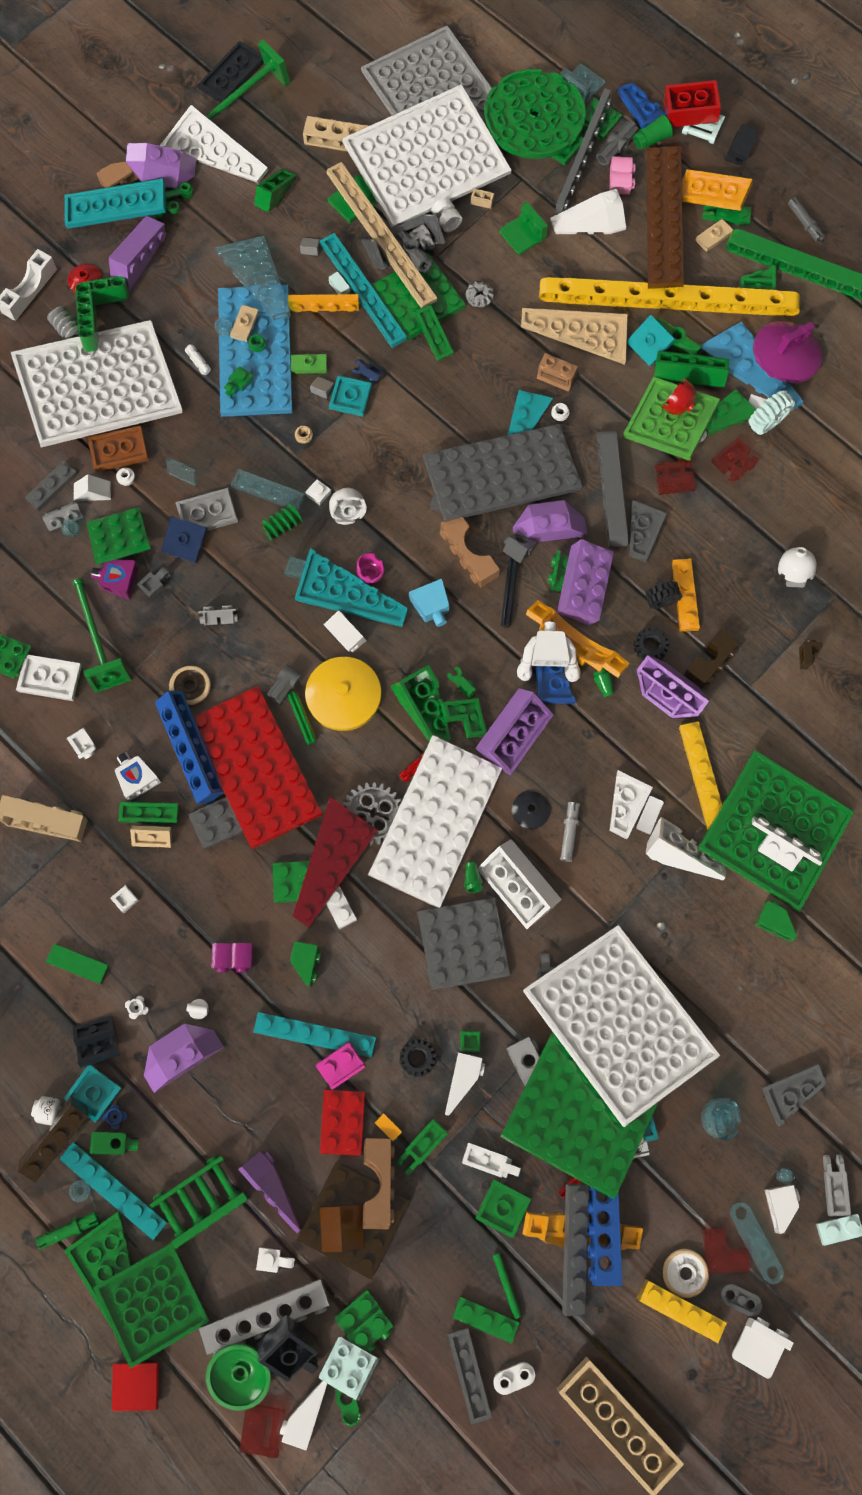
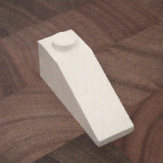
(465, 1075)
(301, 1422)

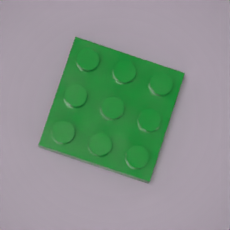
(118, 535)

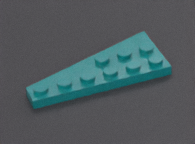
(337, 589)

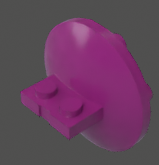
(787, 351)

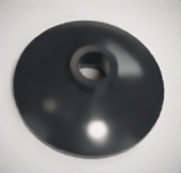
(530, 819)

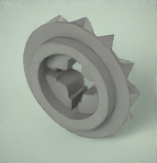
(479, 300)

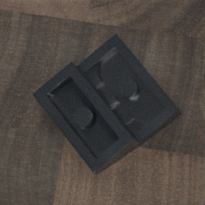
(96, 1041)

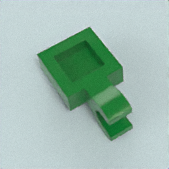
(238, 380)
(465, 686)

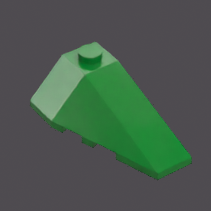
(421, 700)

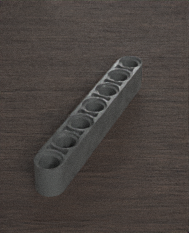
(612, 489)

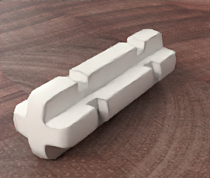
(197, 359)

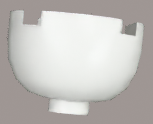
(347, 505)
(797, 565)

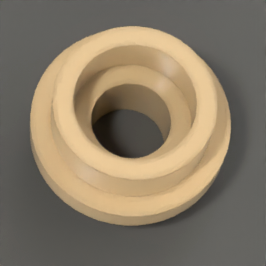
(303, 430)

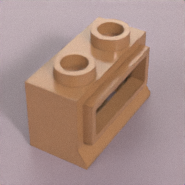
(559, 370)

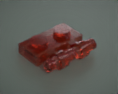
(731, 455)
(676, 482)

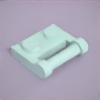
(713, 127)

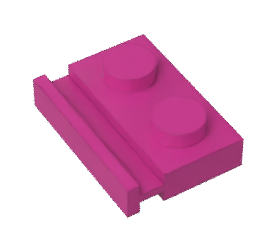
(340, 1065)

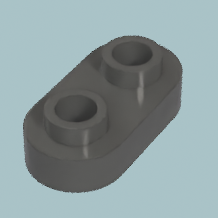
(740, 1299)

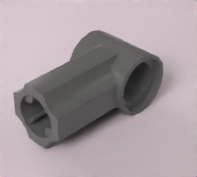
(287, 680)

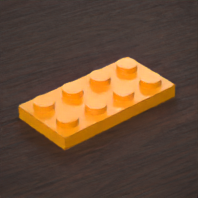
(715, 189)

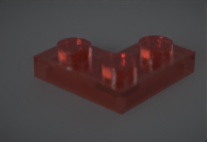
(719, 1258)

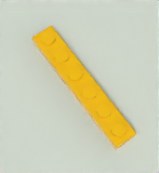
(701, 770)

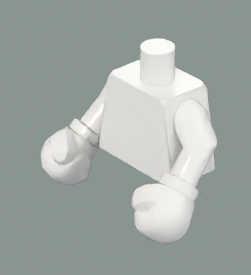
(549, 649)

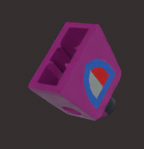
(117, 577)

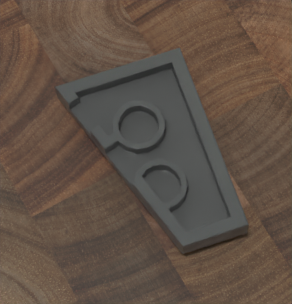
(644, 530)
(791, 1091)

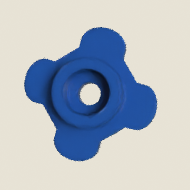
(115, 1123)

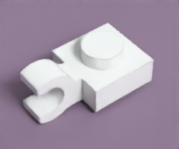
(270, 1260)

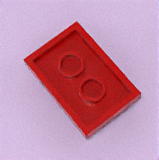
(342, 1122)

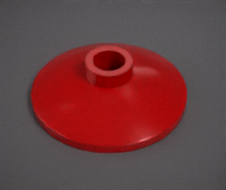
(76, 275)

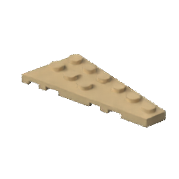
(591, 331)

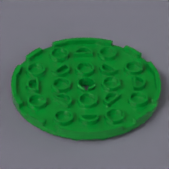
(522, 134)

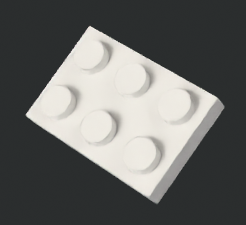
(49, 677)

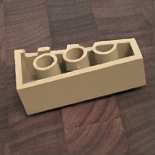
(42, 819)

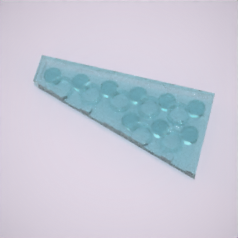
(256, 271)

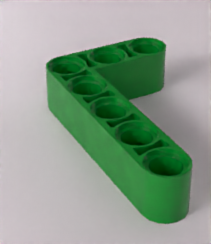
(92, 294)

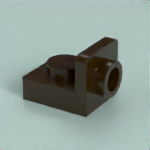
(807, 654)

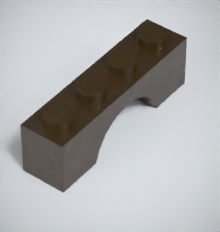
(65, 1125)

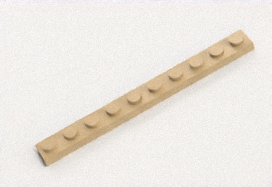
(382, 235)

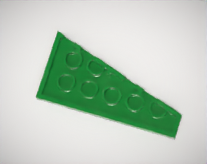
(100, 1254)

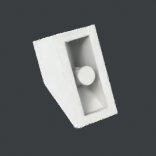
(782, 1205)

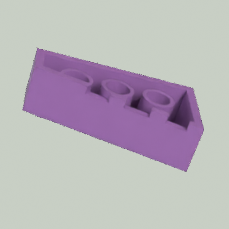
(137, 250)

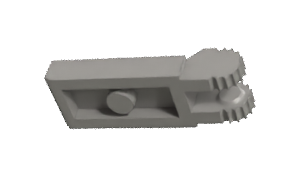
(836, 1187)

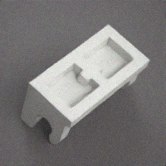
(345, 632)

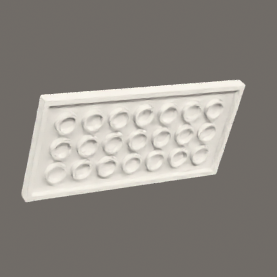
(435, 822)

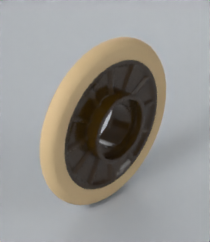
(194, 674)

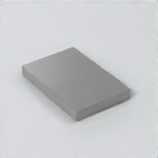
(209, 509)

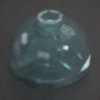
(720, 1118)

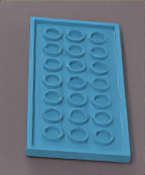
(271, 368)

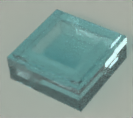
(294, 568)

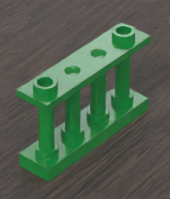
(199, 1222)

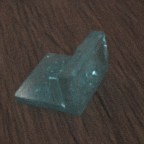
(584, 80)

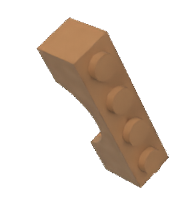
(481, 568)
(378, 1157)

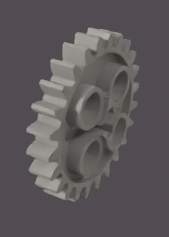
(377, 797)

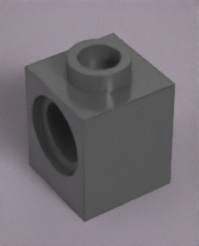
(518, 546)

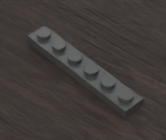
(575, 1249)

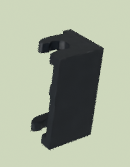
(741, 144)

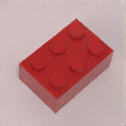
(692, 103)

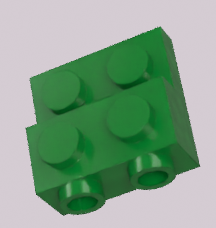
(365, 1322)

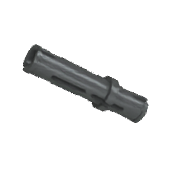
(809, 224)

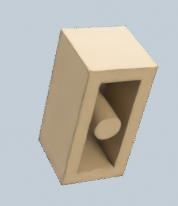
(482, 198)

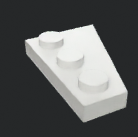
(627, 803)

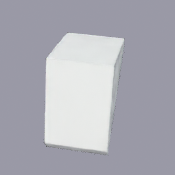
(92, 489)

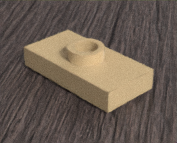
(714, 235)
(244, 323)

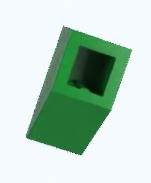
(304, 960)

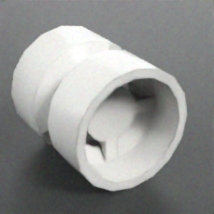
(446, 214)

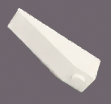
(596, 214)

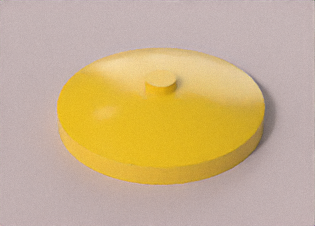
(343, 693)

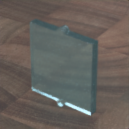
(181, 471)

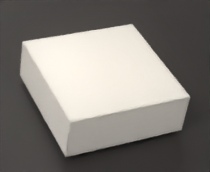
(124, 899)

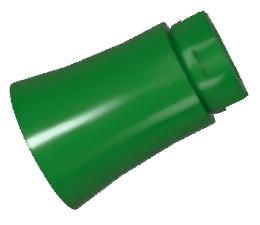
(654, 132)

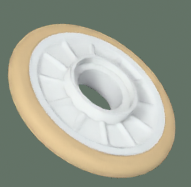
(699, 1273)

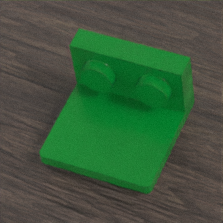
(525, 230)

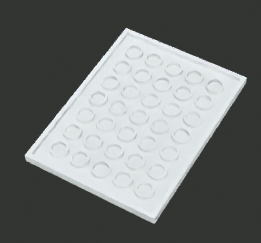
(426, 155)
(96, 391)
(621, 1025)

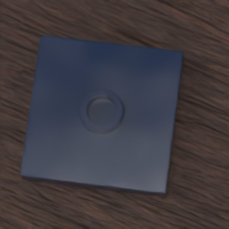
(184, 539)

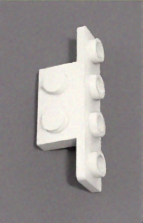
(783, 848)

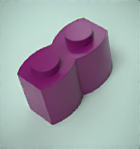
(232, 956)

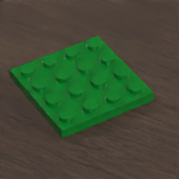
(403, 305)
(150, 1305)

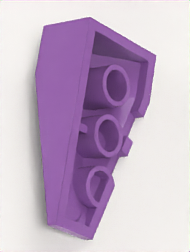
(265, 1177)

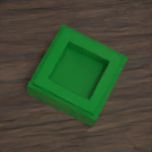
(470, 1041)

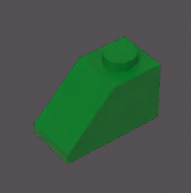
(776, 921)

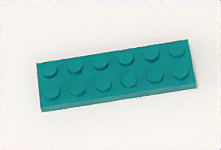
(115, 203)

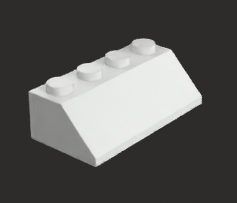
(519, 883)

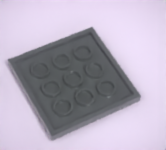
(463, 944)

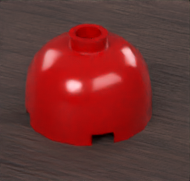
(681, 399)

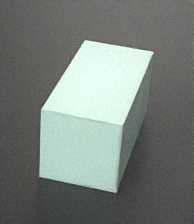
(339, 284)

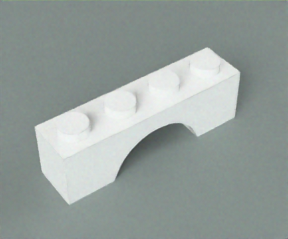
(39, 271)

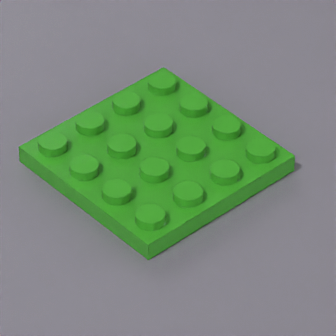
(669, 432)

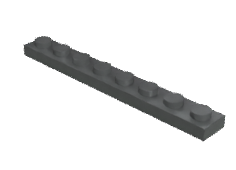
(581, 157)

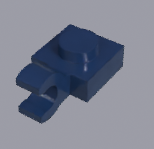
(372, 372)

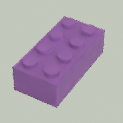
(585, 582)

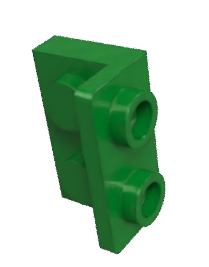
(556, 578)

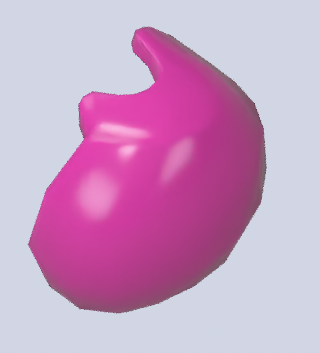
(370, 568)

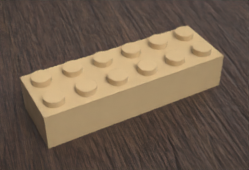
(620, 1426)

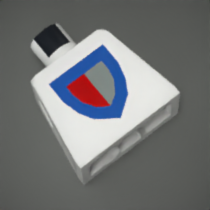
(134, 776)

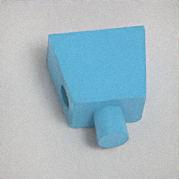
(431, 602)

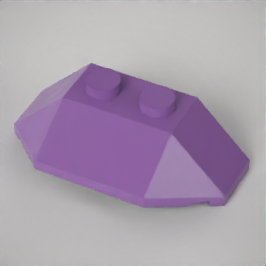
(160, 162)
(551, 522)
(670, 689)
(179, 1053)

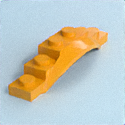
(586, 649)
(551, 1229)

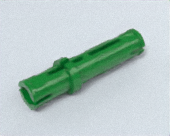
(77, 1226)

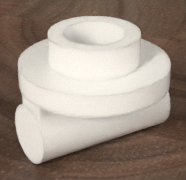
(198, 1009)

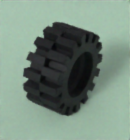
(663, 595)
(651, 634)
(406, 1051)

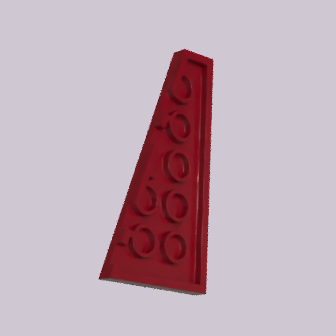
(336, 851)

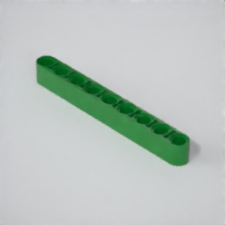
(795, 263)

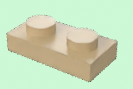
(151, 836)

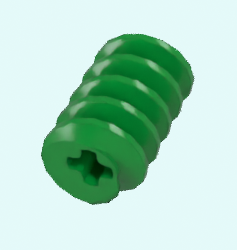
(281, 521)

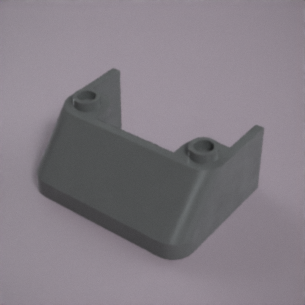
(429, 221)

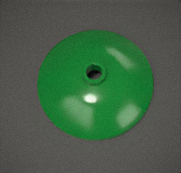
(236, 1389)

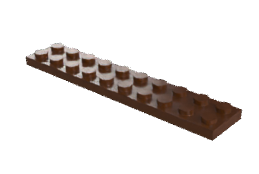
(664, 218)

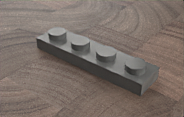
(469, 1375)

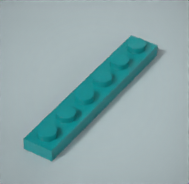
(312, 1034)
(114, 1191)

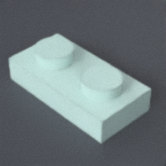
(839, 1229)

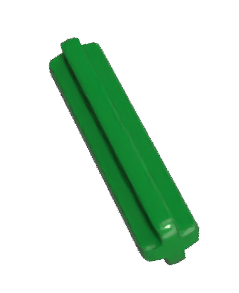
(302, 718)

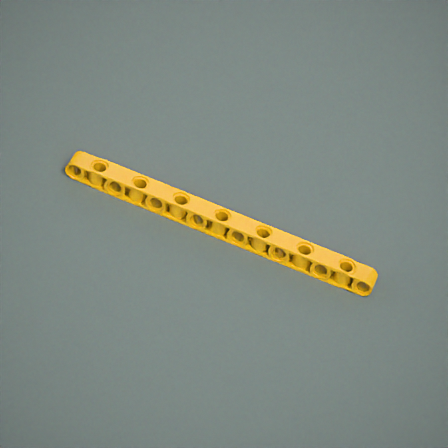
(681, 298)

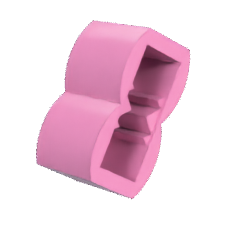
(621, 174)

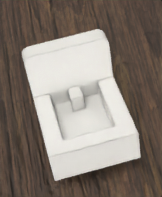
(82, 744)

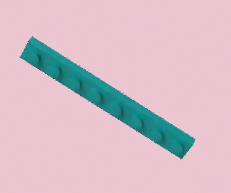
(366, 294)

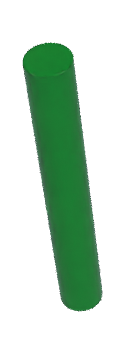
(507, 1285)

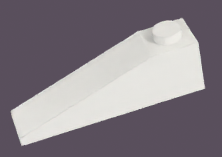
(673, 849)

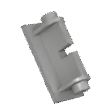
(56, 518)
(226, 614)

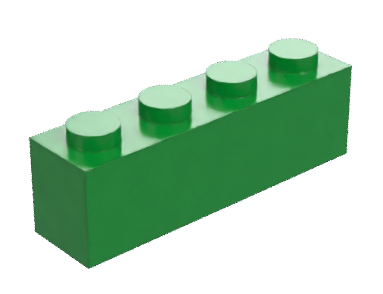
(694, 368)

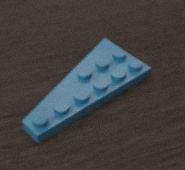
(737, 346)

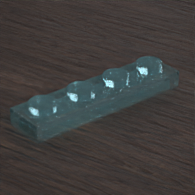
(267, 489)

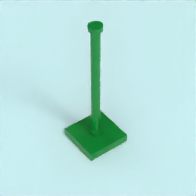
(273, 64)
(107, 673)

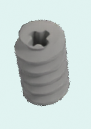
(63, 322)

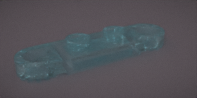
(756, 1243)

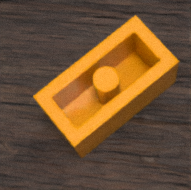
(388, 1127)

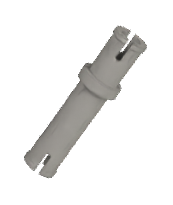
(571, 823)

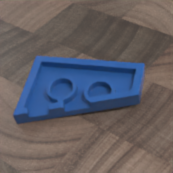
(639, 105)
(553, 686)

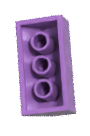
(515, 730)

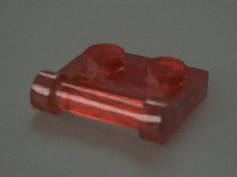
(254, 1431)

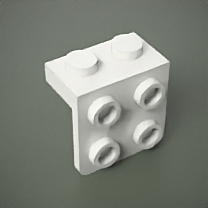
(760, 1347)

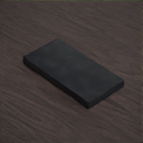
(231, 72)

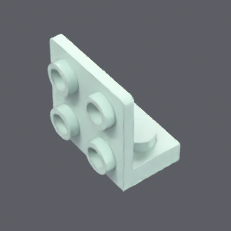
(348, 1368)

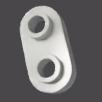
(512, 1374)

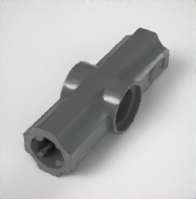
(617, 143)
(413, 251)

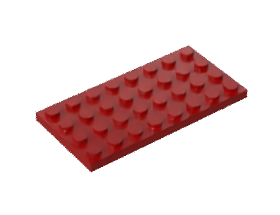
(256, 768)

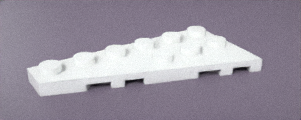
(213, 147)

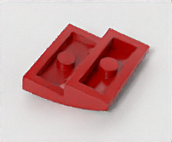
(135, 1387)

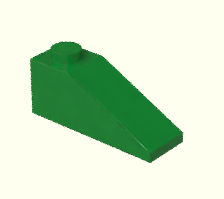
(273, 189)

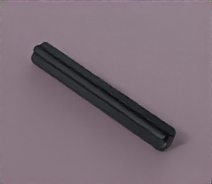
(509, 592)

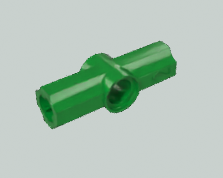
(683, 343)

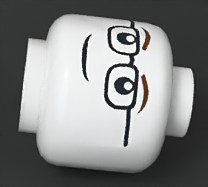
(46, 1110)

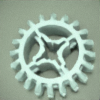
(771, 412)

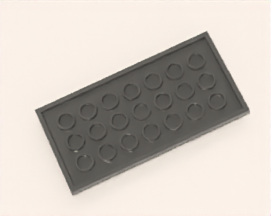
(502, 472)

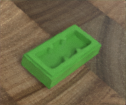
(308, 363)

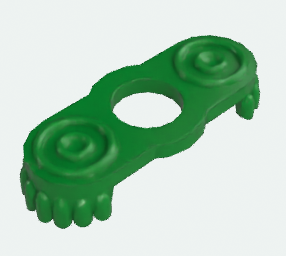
(350, 1412)

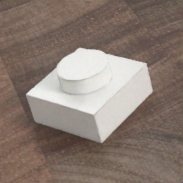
(318, 492)

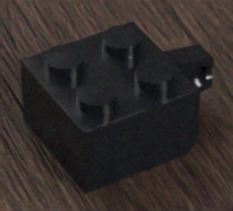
(288, 1349)

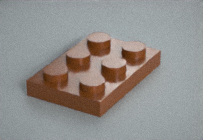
(118, 449)

